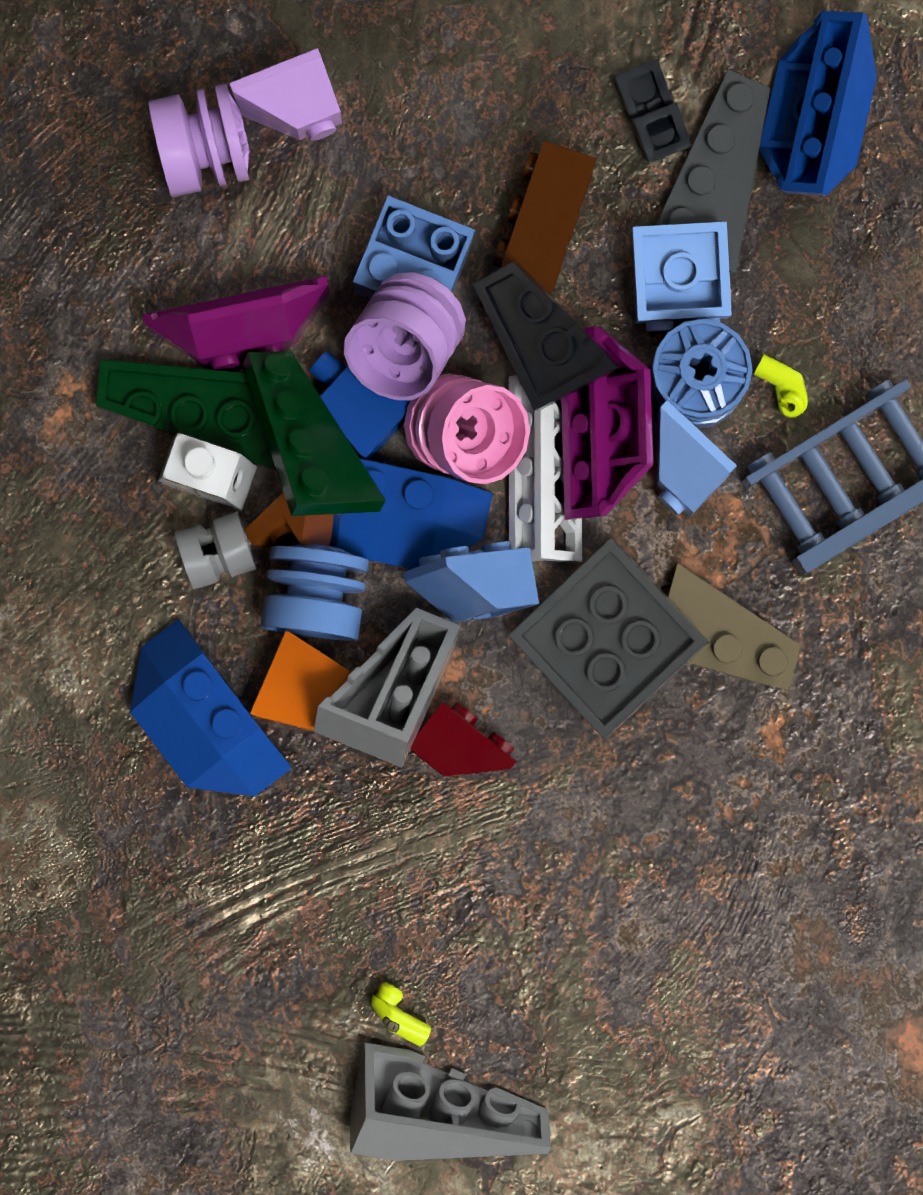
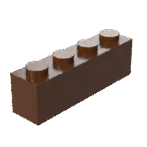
(546, 214)

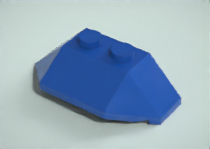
(820, 104)
(417, 519)
(200, 719)

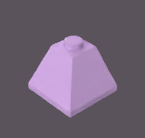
(291, 98)

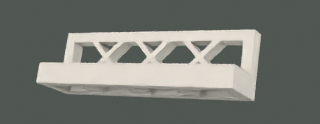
(532, 498)

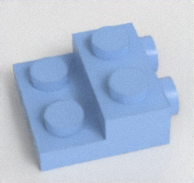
(680, 274)

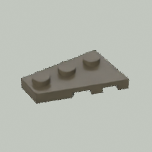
(737, 638)

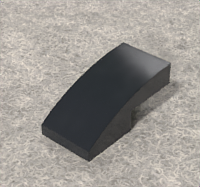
(652, 111)

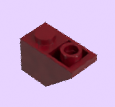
(457, 748)

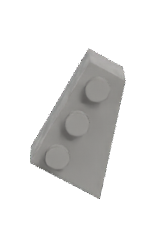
(391, 692)

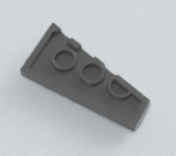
(722, 163)

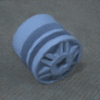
(715, 396)
(314, 592)

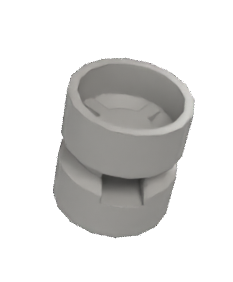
(231, 544)

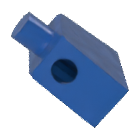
(360, 413)

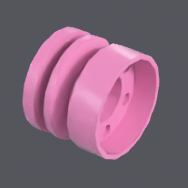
(468, 429)

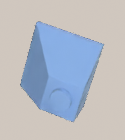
(686, 462)

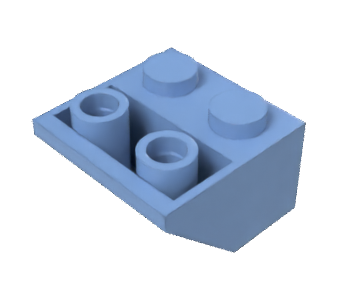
(416, 242)
(476, 582)

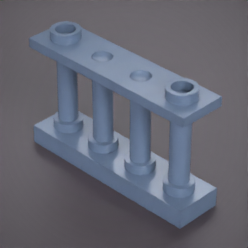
(853, 522)

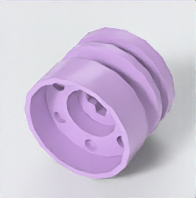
(199, 140)
(405, 336)

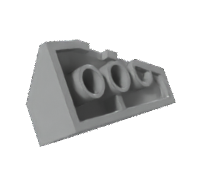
(424, 1113)

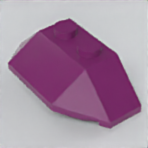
(231, 326)
(606, 434)

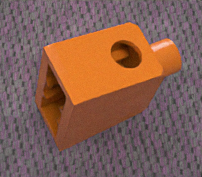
(297, 684)

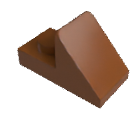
(279, 528)

